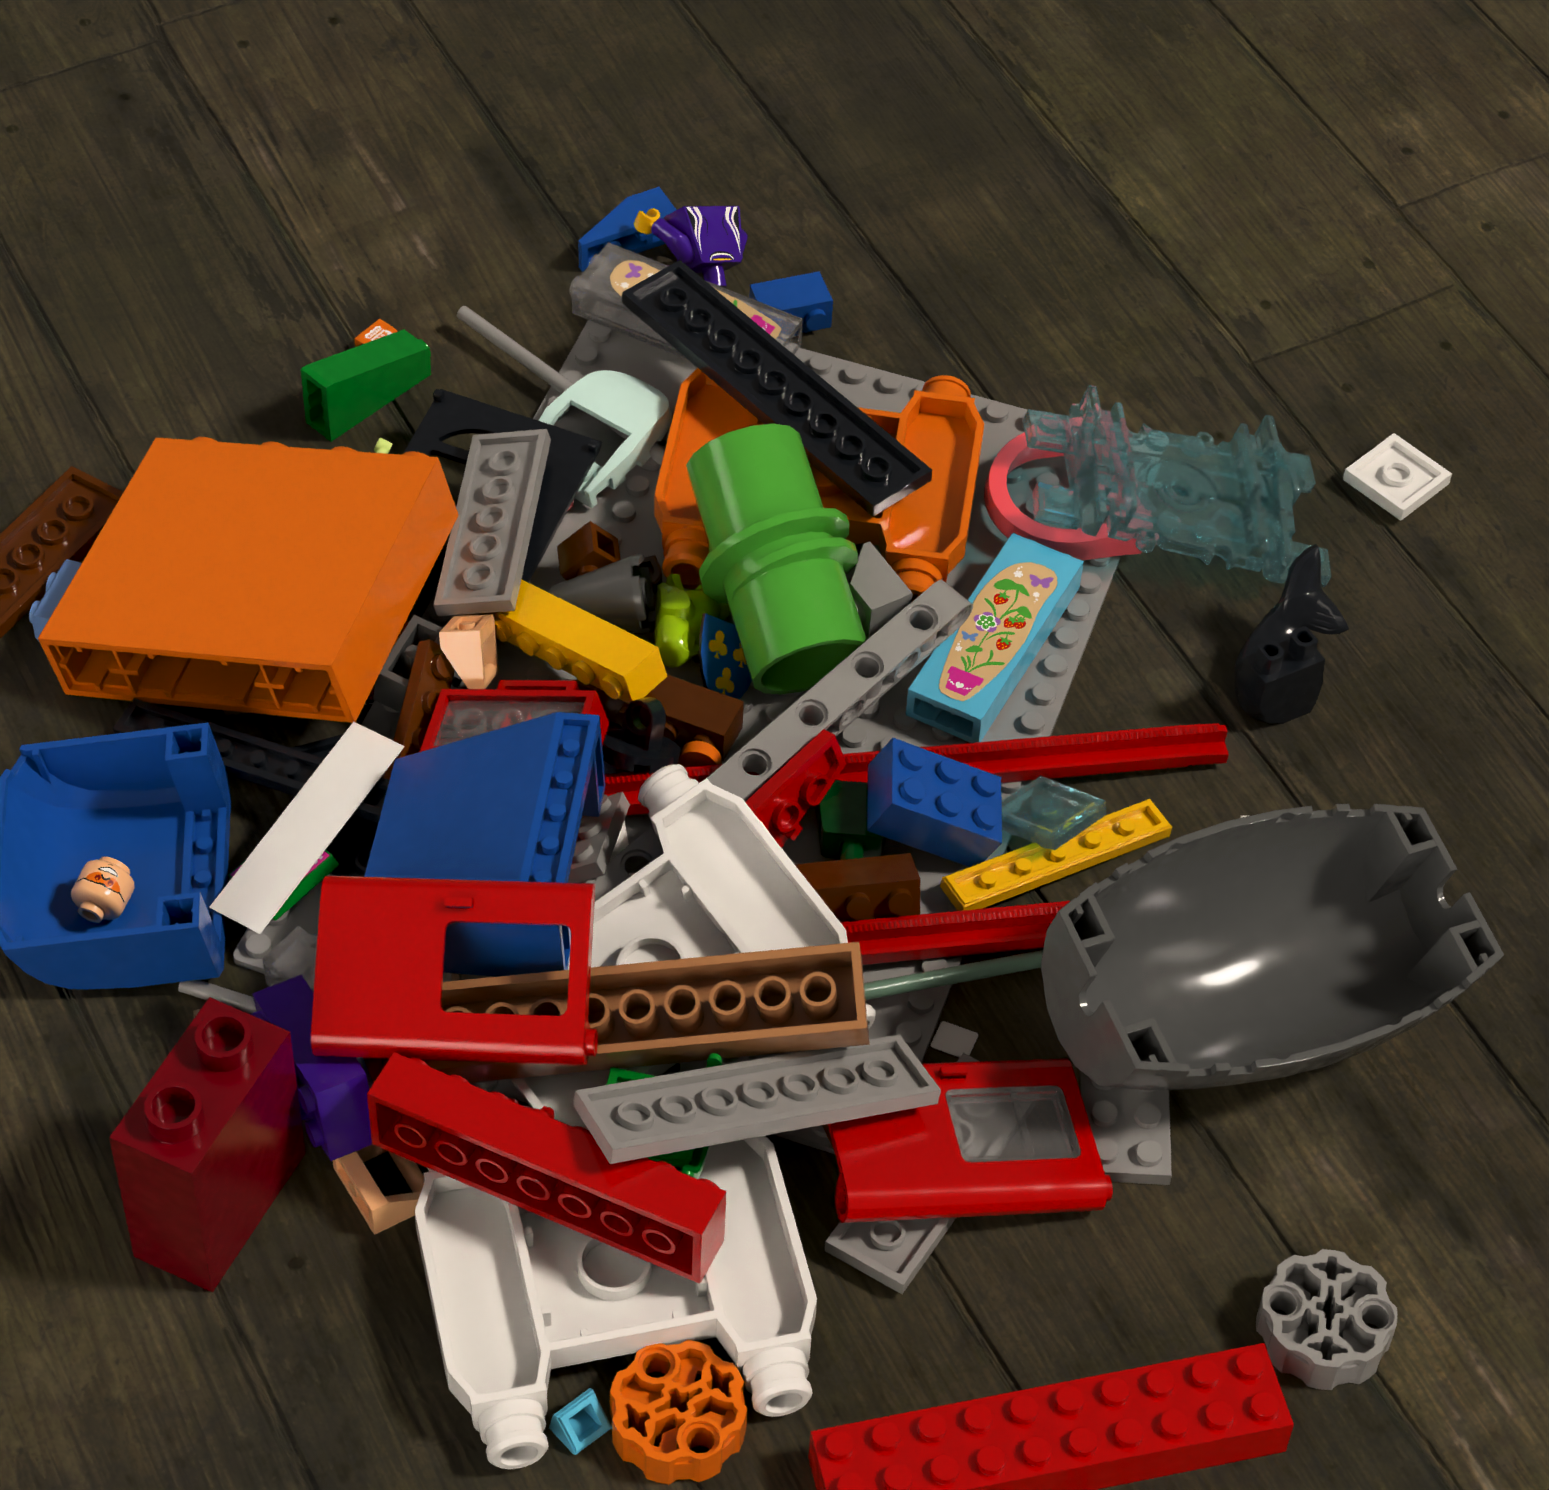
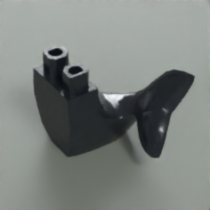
(1280, 663)

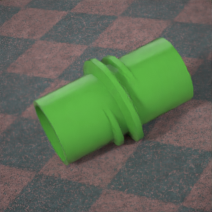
(776, 556)

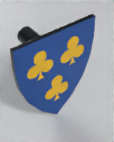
(722, 658)

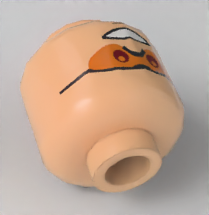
(102, 889)

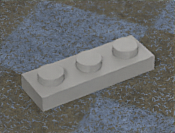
(598, 838)

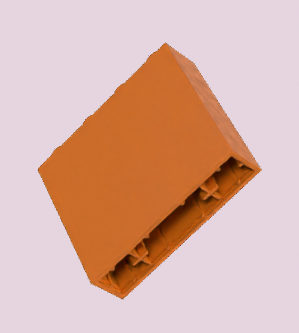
(252, 578)

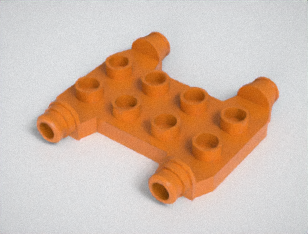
(916, 536)

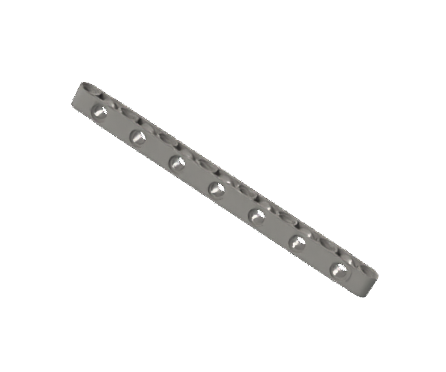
(829, 705)

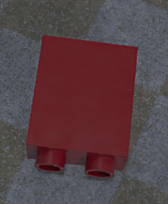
(209, 1143)

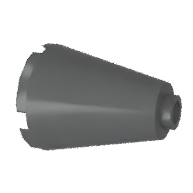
(615, 593)

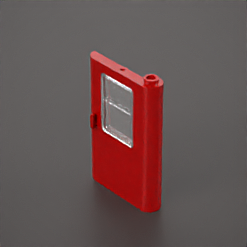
(994, 1145)

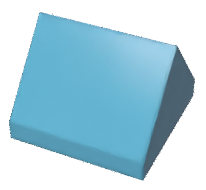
(580, 1422)

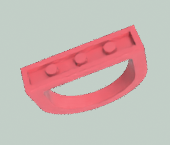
(1011, 520)

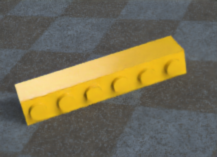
(581, 644)

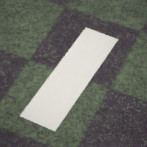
(306, 827)

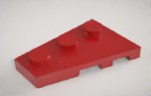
(797, 786)

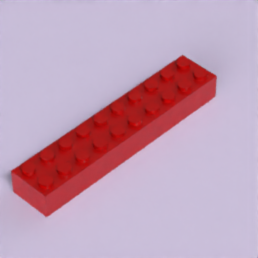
(1070, 1432)

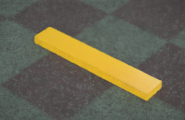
(1036, 866)

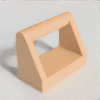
(471, 648)
(379, 1210)

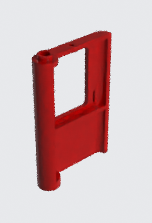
(385, 968)

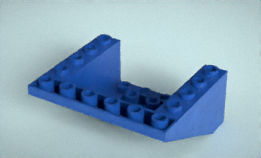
(495, 812)

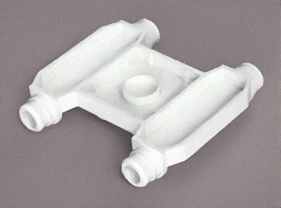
(709, 894)
(538, 1297)

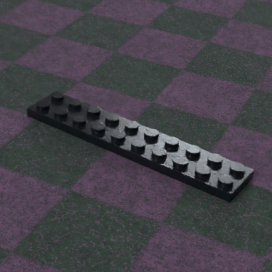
(777, 387)

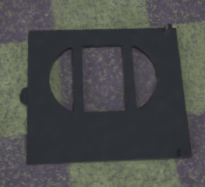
(565, 469)

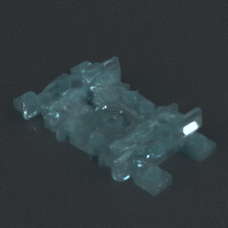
(1230, 496)

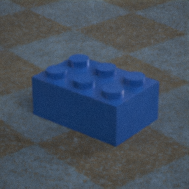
(934, 803)

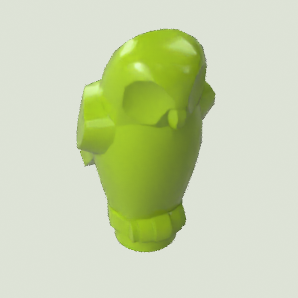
(680, 620)

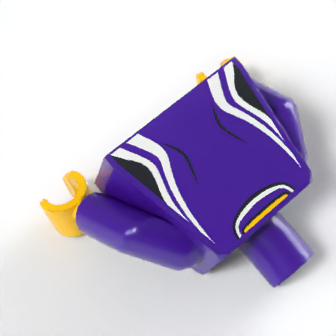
(700, 236)

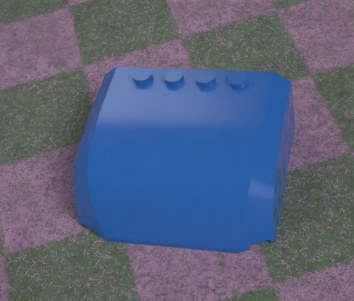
(129, 796)

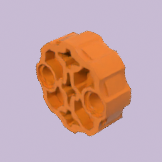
(678, 1412)

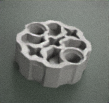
(1300, 1340)

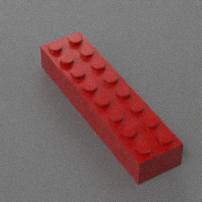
(546, 1167)

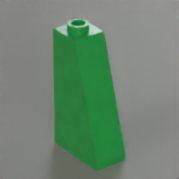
(361, 381)

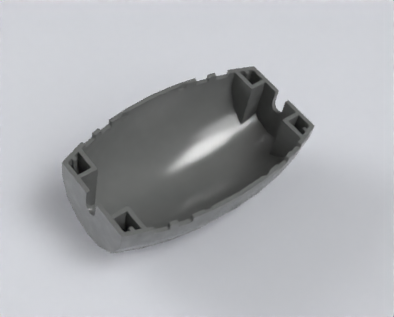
(1262, 949)

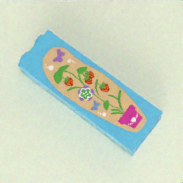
(988, 655)

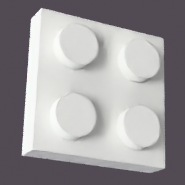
(1397, 476)

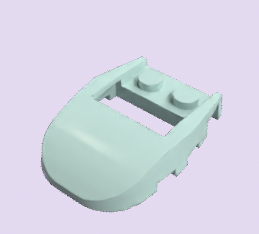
(624, 405)

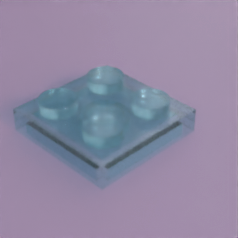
(1050, 812)

